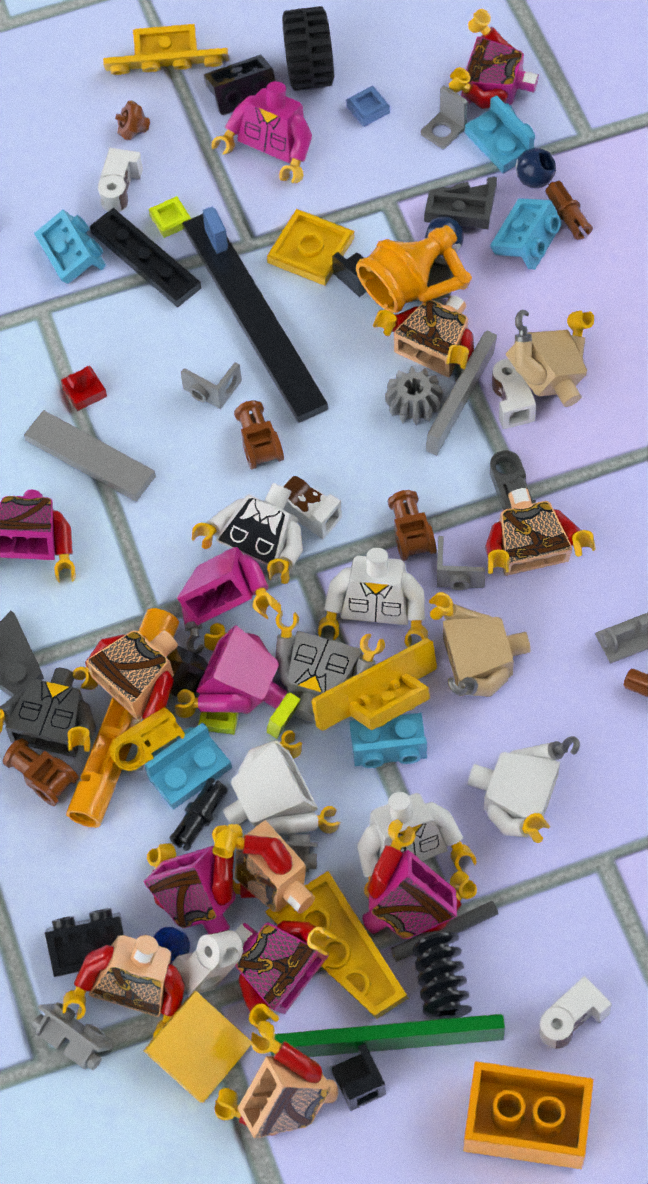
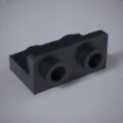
(238, 81)
(72, 941)

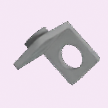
(452, 114)
(207, 391)
(458, 576)

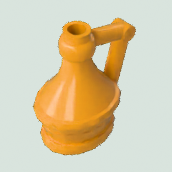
(400, 270)

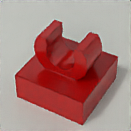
(83, 388)

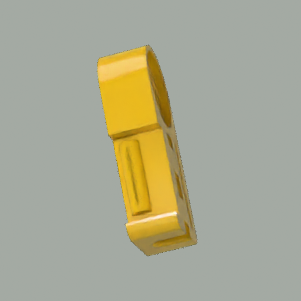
(148, 736)

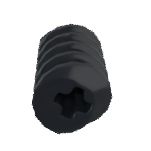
(439, 978)

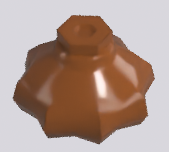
(131, 120)

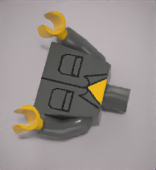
(50, 715)

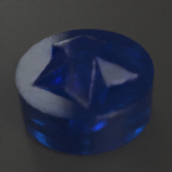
(174, 940)

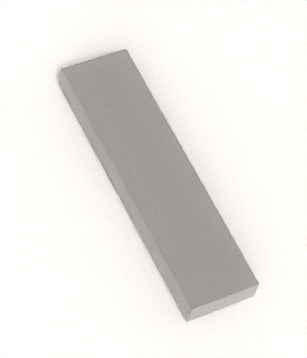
(461, 392)
(90, 455)

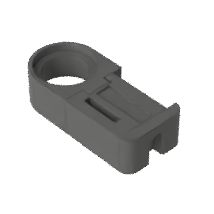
(507, 482)

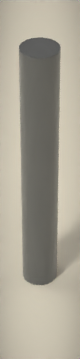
(456, 925)

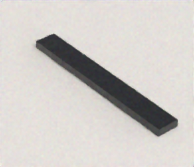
(258, 324)

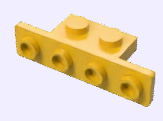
(165, 47)
(379, 691)

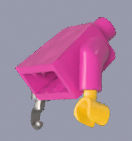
(220, 586)

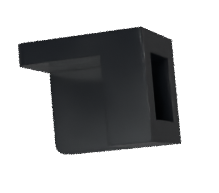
(345, 271)
(187, 670)
(359, 1079)

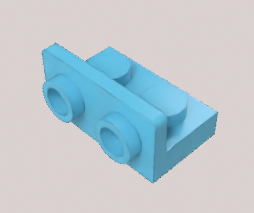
(500, 134)
(528, 231)
(69, 246)
(396, 741)
(186, 765)

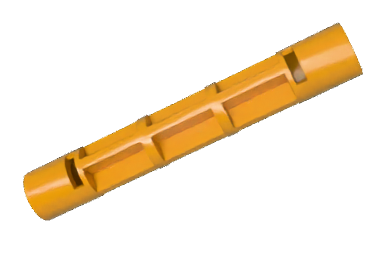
(100, 771)

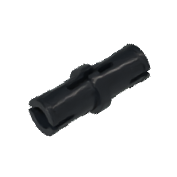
(198, 814)

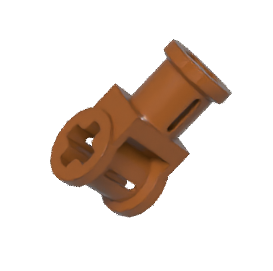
(258, 437)
(411, 528)
(42, 773)

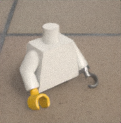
(522, 787)

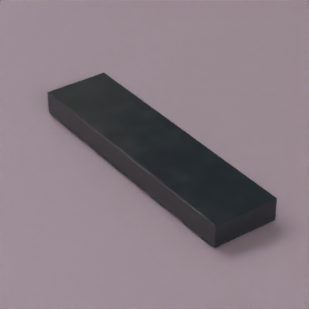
(145, 257)

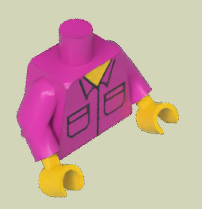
(273, 126)
(235, 677)

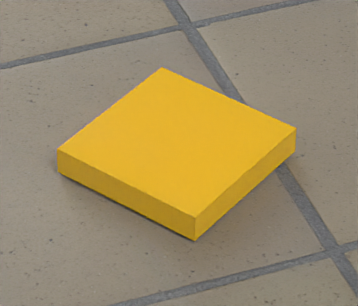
(308, 246)
(198, 1047)

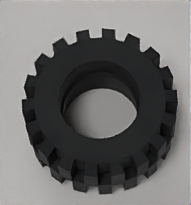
(308, 48)

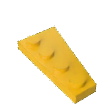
(353, 955)

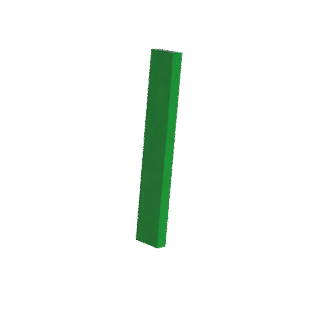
(397, 1035)

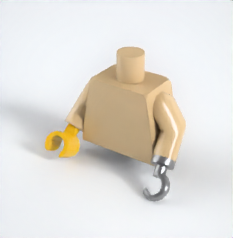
(552, 359)
(476, 648)

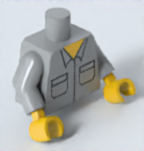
(317, 664)

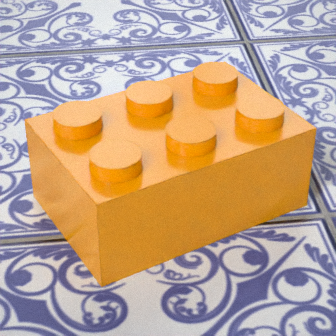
(528, 1115)

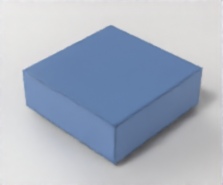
(368, 106)
(215, 229)

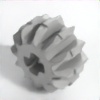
(414, 395)

